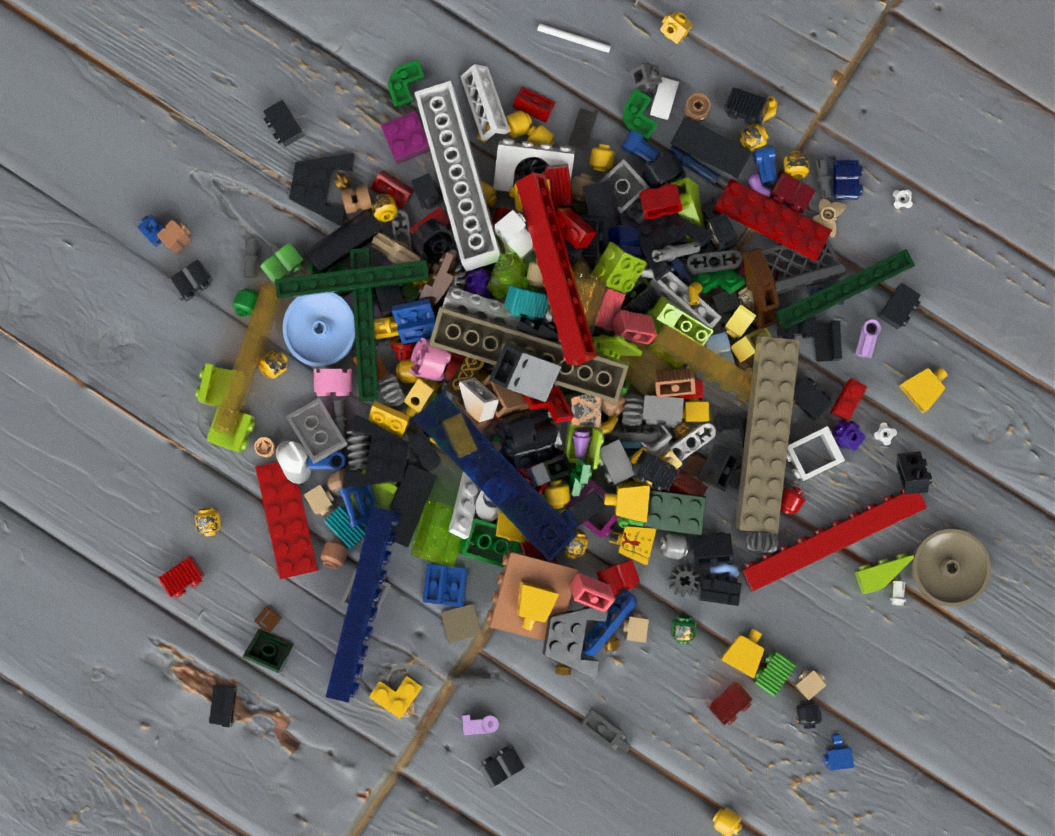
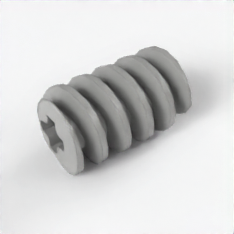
(358, 450)

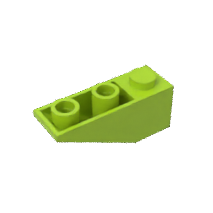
(690, 202)
(681, 321)
(878, 576)

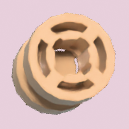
(265, 447)

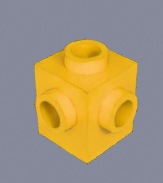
(676, 26)

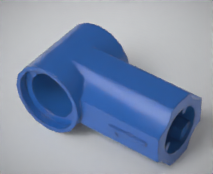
(636, 145)
(765, 158)
(328, 462)

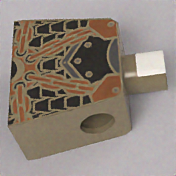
(585, 409)

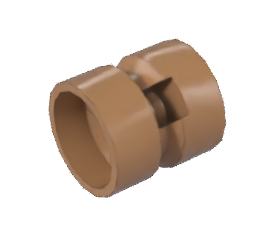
(697, 107)
(363, 197)

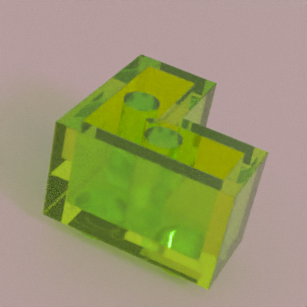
(508, 271)

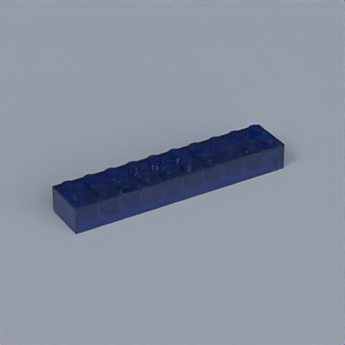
(500, 482)
(362, 602)

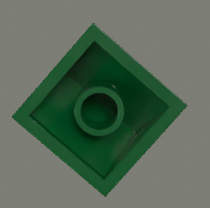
(268, 651)

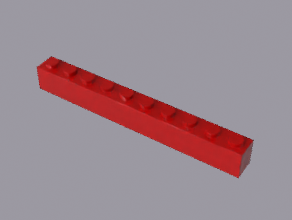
(555, 269)
(832, 539)

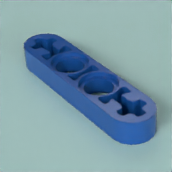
(611, 625)

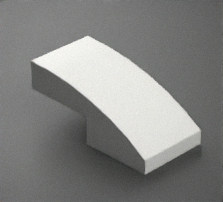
(664, 98)

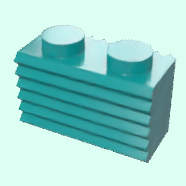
(526, 302)
(339, 524)

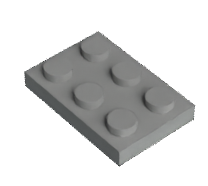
(316, 430)

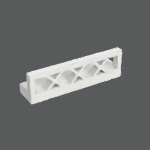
(487, 98)

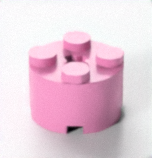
(429, 361)
(332, 381)

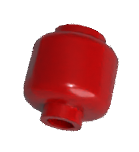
(792, 500)

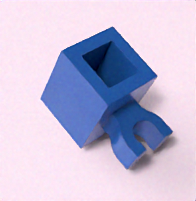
(150, 228)
(838, 756)

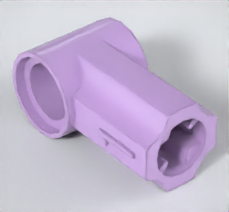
(866, 340)

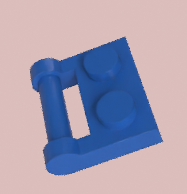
(364, 500)

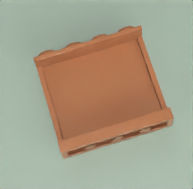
(534, 571)

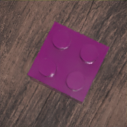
(406, 137)

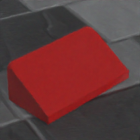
(533, 104)
(388, 184)

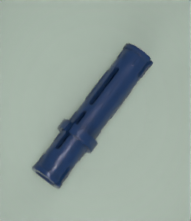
(694, 165)

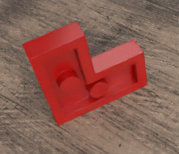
(555, 404)

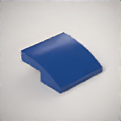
(414, 320)
(445, 585)

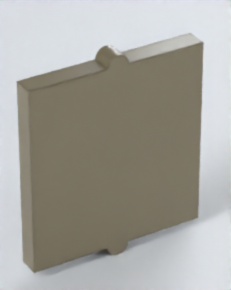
(461, 623)

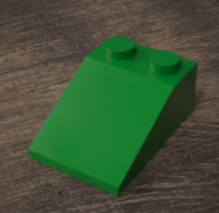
(485, 545)

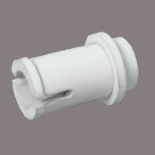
(898, 593)

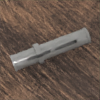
(671, 252)

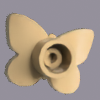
(828, 214)

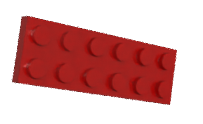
(773, 219)
(286, 522)

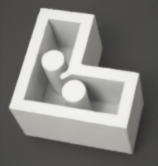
(514, 235)

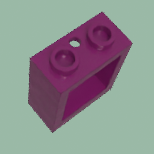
(606, 530)

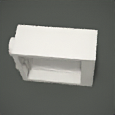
(831, 446)

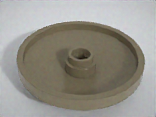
(951, 567)

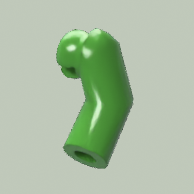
(625, 522)

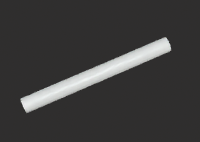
(574, 38)

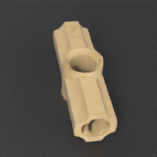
(395, 250)

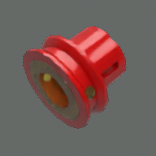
(400, 348)

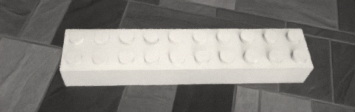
(458, 176)

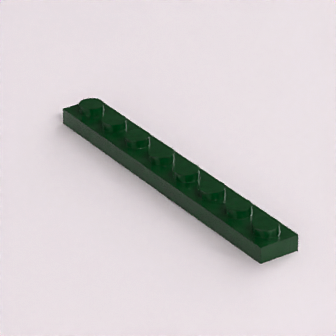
(352, 279)
(844, 289)
(365, 332)

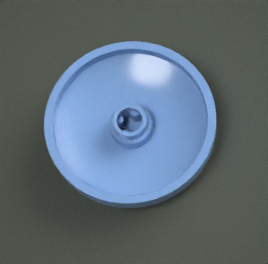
(319, 329)

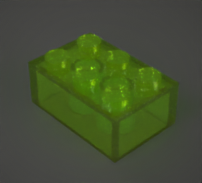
(433, 537)

